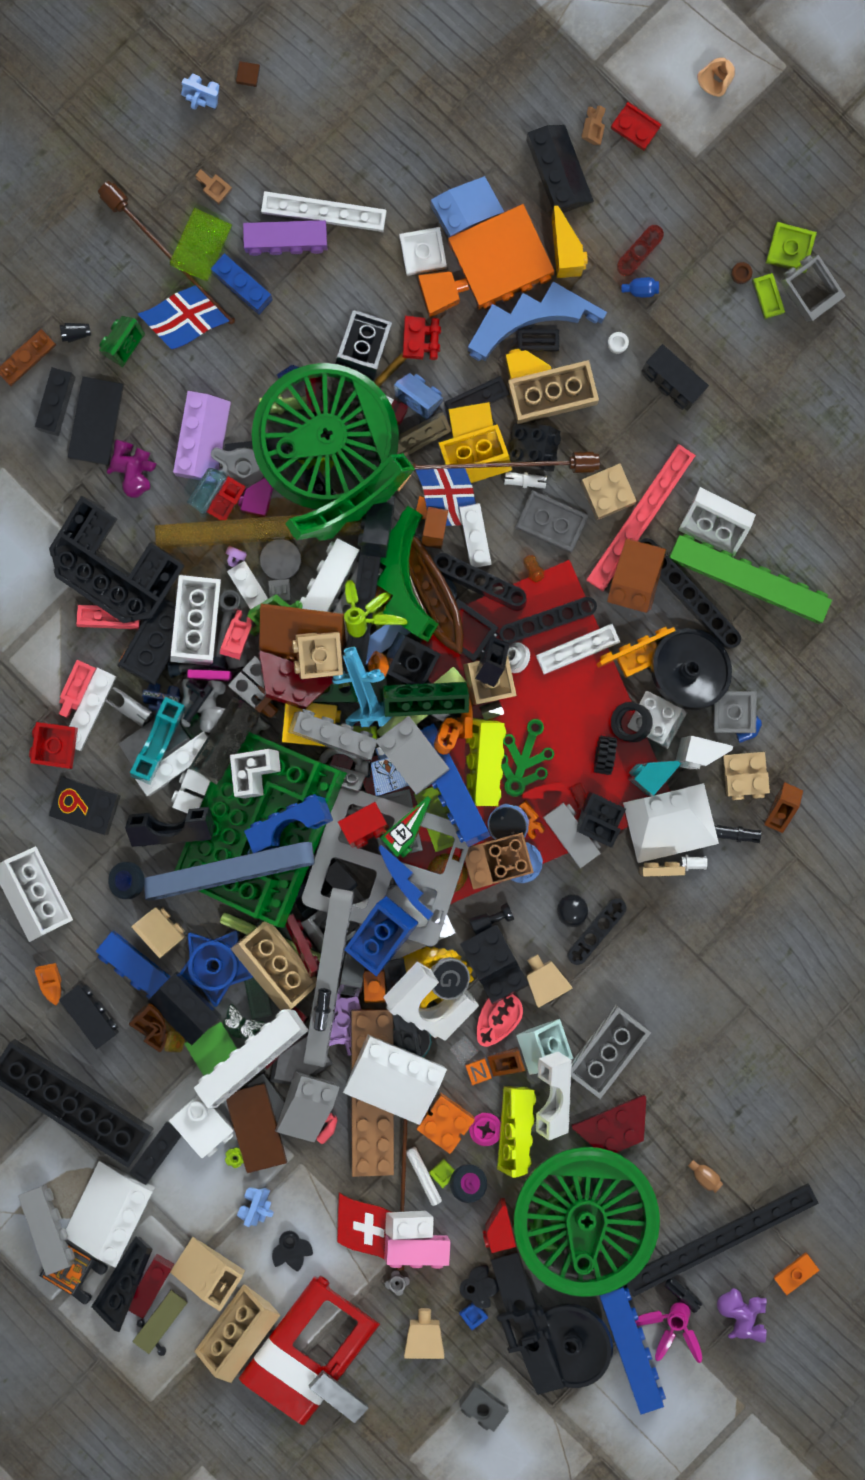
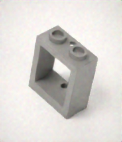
(827, 278)

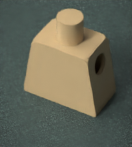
(545, 981)
(424, 1337)

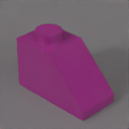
(257, 499)

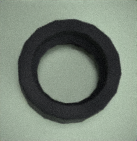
(619, 712)

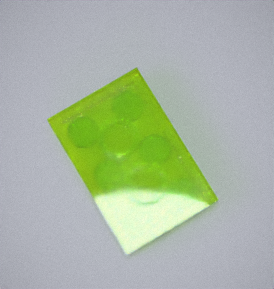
(200, 244)

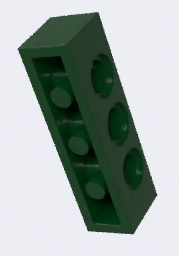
(335, 696)
(425, 699)

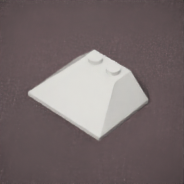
(670, 823)

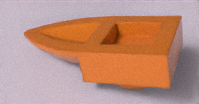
(466, 723)
(49, 982)

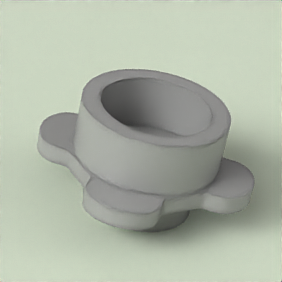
(397, 1289)

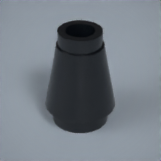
(74, 331)

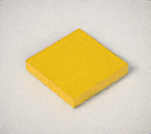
(470, 418)

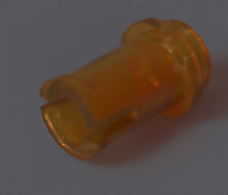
(535, 572)

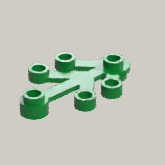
(523, 761)

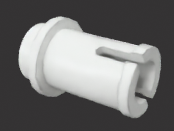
(693, 862)

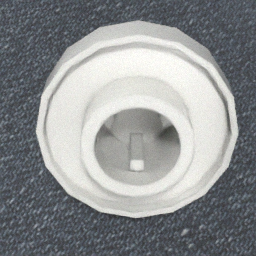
(518, 657)

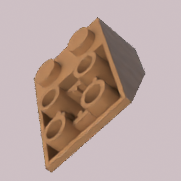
(498, 860)

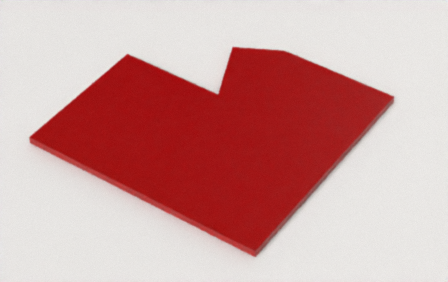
(570, 702)

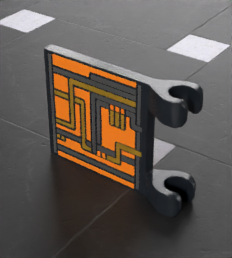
(72, 1278)

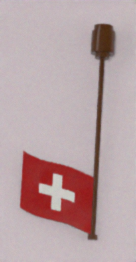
(364, 1224)

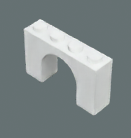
(438, 1020)

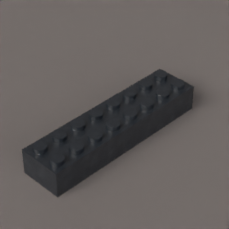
(72, 1103)

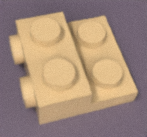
(317, 655)
(746, 775)

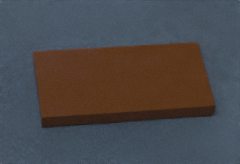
(255, 1128)

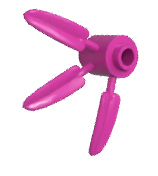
(677, 1320)

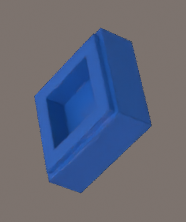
(473, 1316)

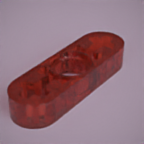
(654, 243)

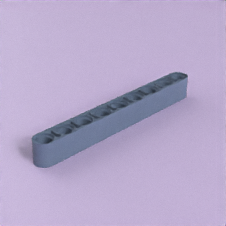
(229, 871)

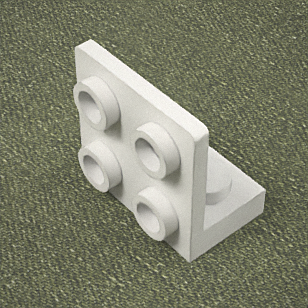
(665, 717)

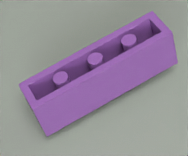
(285, 237)

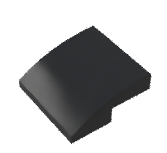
(600, 819)

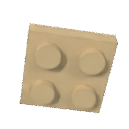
(654, 869)

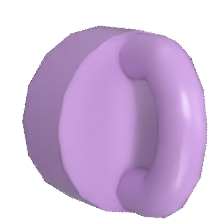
(238, 554)

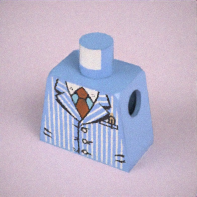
(385, 775)

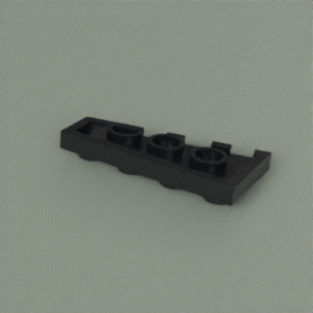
(120, 1288)

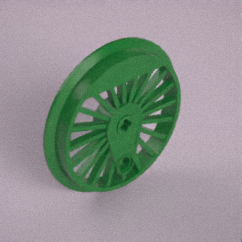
(307, 439)
(587, 1238)

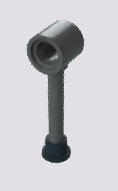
(219, 660)
(232, 664)

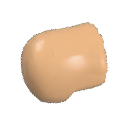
(723, 69)

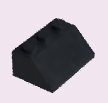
(184, 1008)

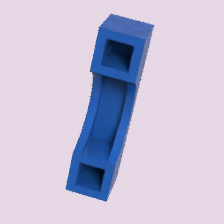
(266, 834)

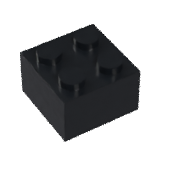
(410, 660)

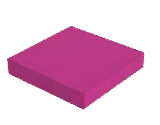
(208, 675)

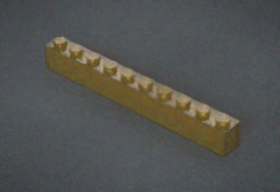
(233, 531)

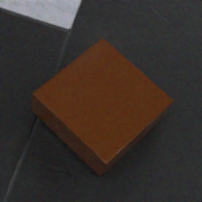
(248, 74)

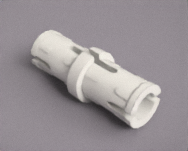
(525, 480)

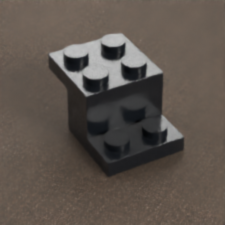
(494, 964)

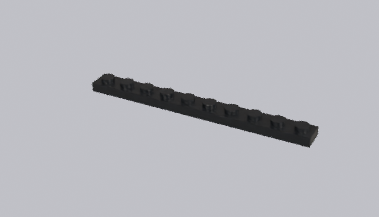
(723, 1239)

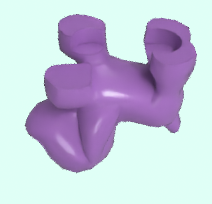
(732, 1306)

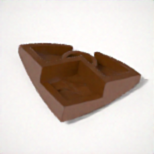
(152, 1025)

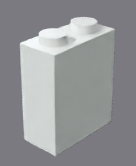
(206, 1134)

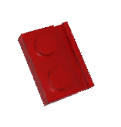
(635, 126)

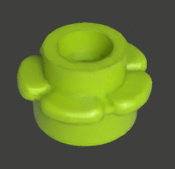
(229, 1157)

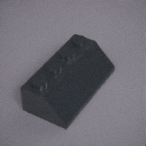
(559, 167)

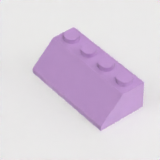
(201, 431)

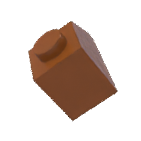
(784, 807)

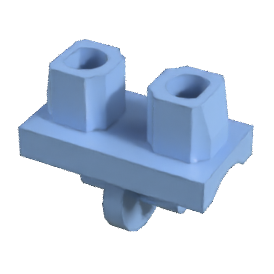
(198, 93)
(259, 1207)

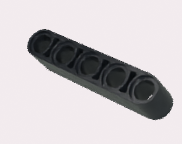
(487, 588)
(555, 613)

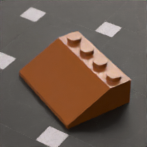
(282, 623)

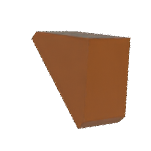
(434, 527)
(506, 1062)

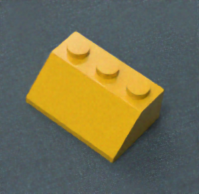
(475, 448)

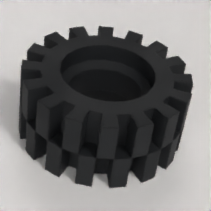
(605, 755)

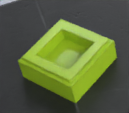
(442, 1172)

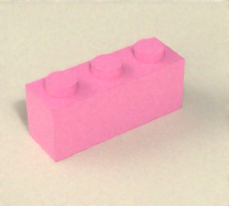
(417, 1252)

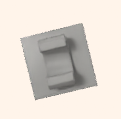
(281, 588)

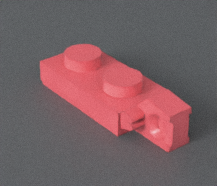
(75, 687)

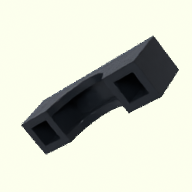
(146, 830)

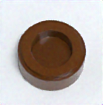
(741, 273)

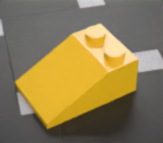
(568, 250)

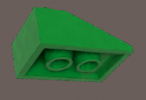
(122, 340)

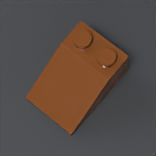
(637, 576)

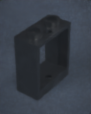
(478, 653)

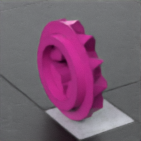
(490, 1137)

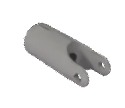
(132, 709)

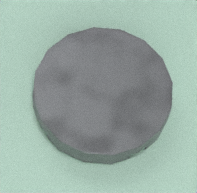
(280, 559)

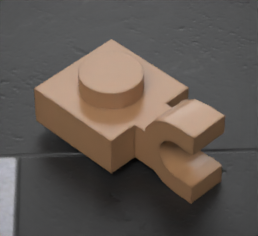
(593, 127)
(215, 188)

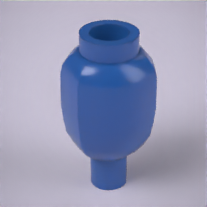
(642, 287)

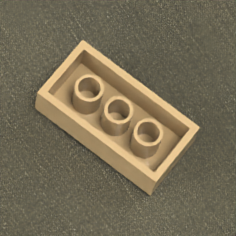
(553, 392)

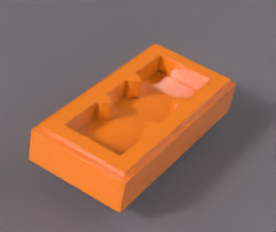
(796, 1273)

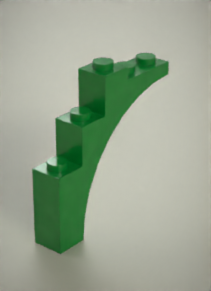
(353, 505)
(397, 580)

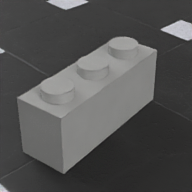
(564, 826)

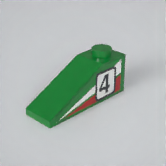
(404, 833)

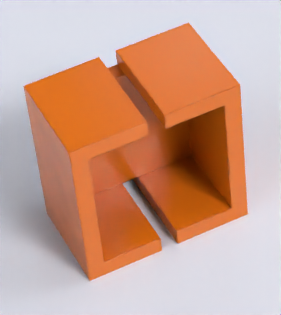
(445, 1123)

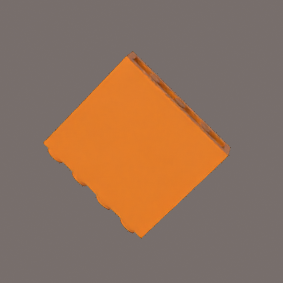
(502, 257)

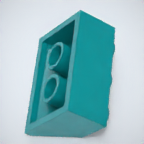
(651, 776)

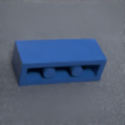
(241, 284)

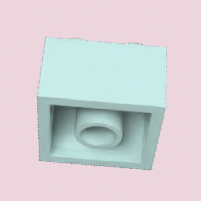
(542, 1042)

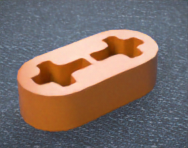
(378, 661)
(444, 734)

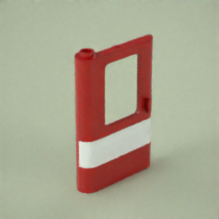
(284, 1373)

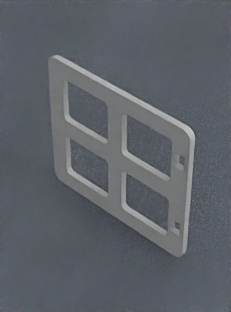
(331, 848)

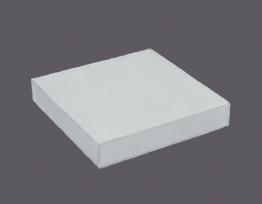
(423, 251)

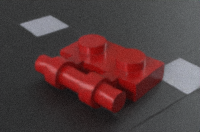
(414, 338)

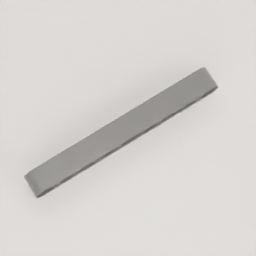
(329, 972)

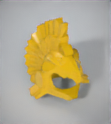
(430, 957)

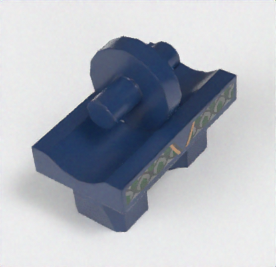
(154, 698)

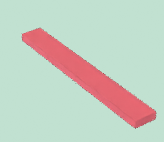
(641, 515)

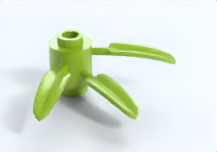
(356, 618)

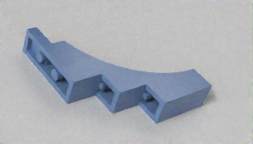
(556, 305)

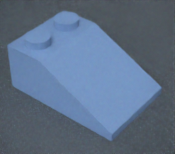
(466, 206)
(417, 395)

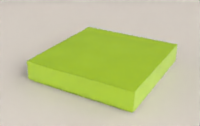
(790, 246)

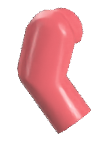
(329, 1130)

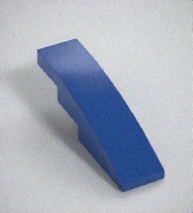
(401, 875)

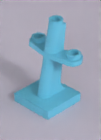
(370, 707)

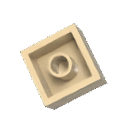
(608, 492)

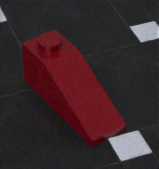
(150, 1285)

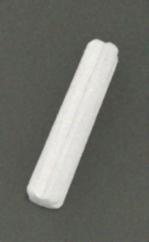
(423, 1176)

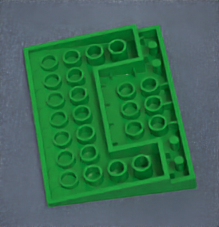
(300, 776)

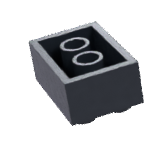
(674, 378)

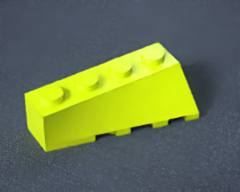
(485, 761)
(515, 1131)

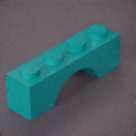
(158, 741)

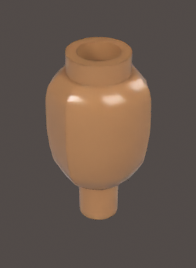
(706, 1176)

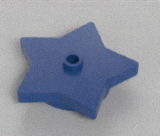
(199, 967)

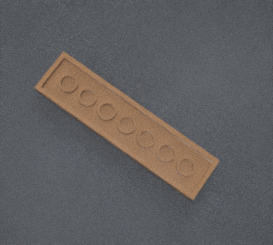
(370, 1126)

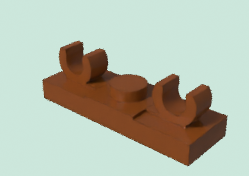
(26, 357)

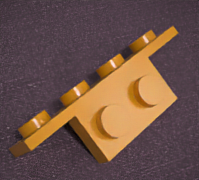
(637, 657)

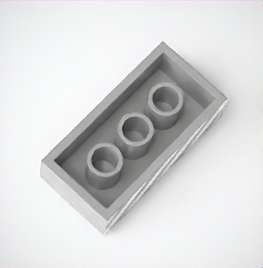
(608, 1051)

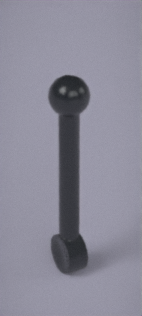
(161, 1350)

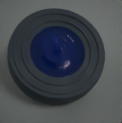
(126, 880)

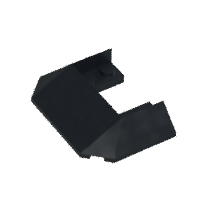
(101, 580)

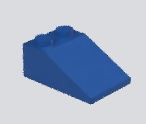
(381, 935)

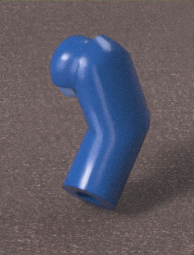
(746, 736)

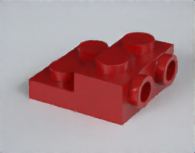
(53, 745)

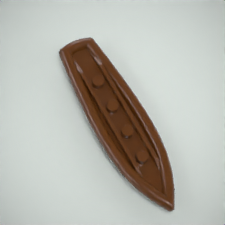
(435, 597)

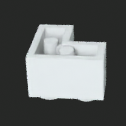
(248, 770)

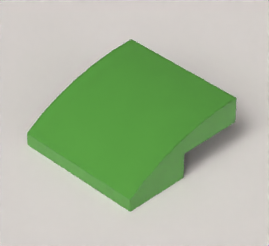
(211, 1048)

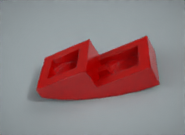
(226, 499)
(537, 792)

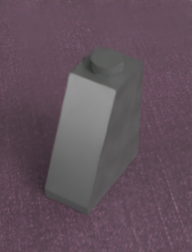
(351, 976)

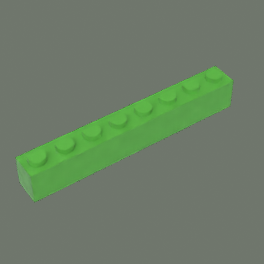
(749, 579)

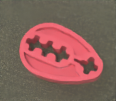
(502, 1030)

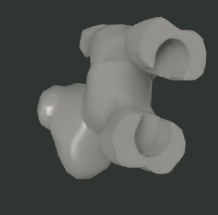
(209, 711)

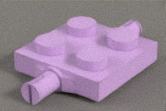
(342, 1021)

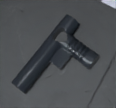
(197, 698)

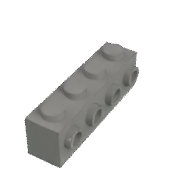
(332, 735)
(46, 1229)

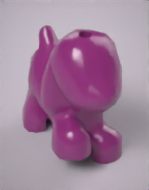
(132, 466)

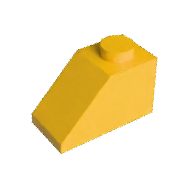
(524, 363)

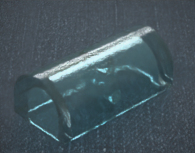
(207, 490)

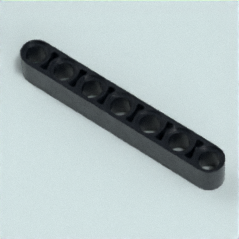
(698, 598)

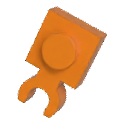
(532, 816)

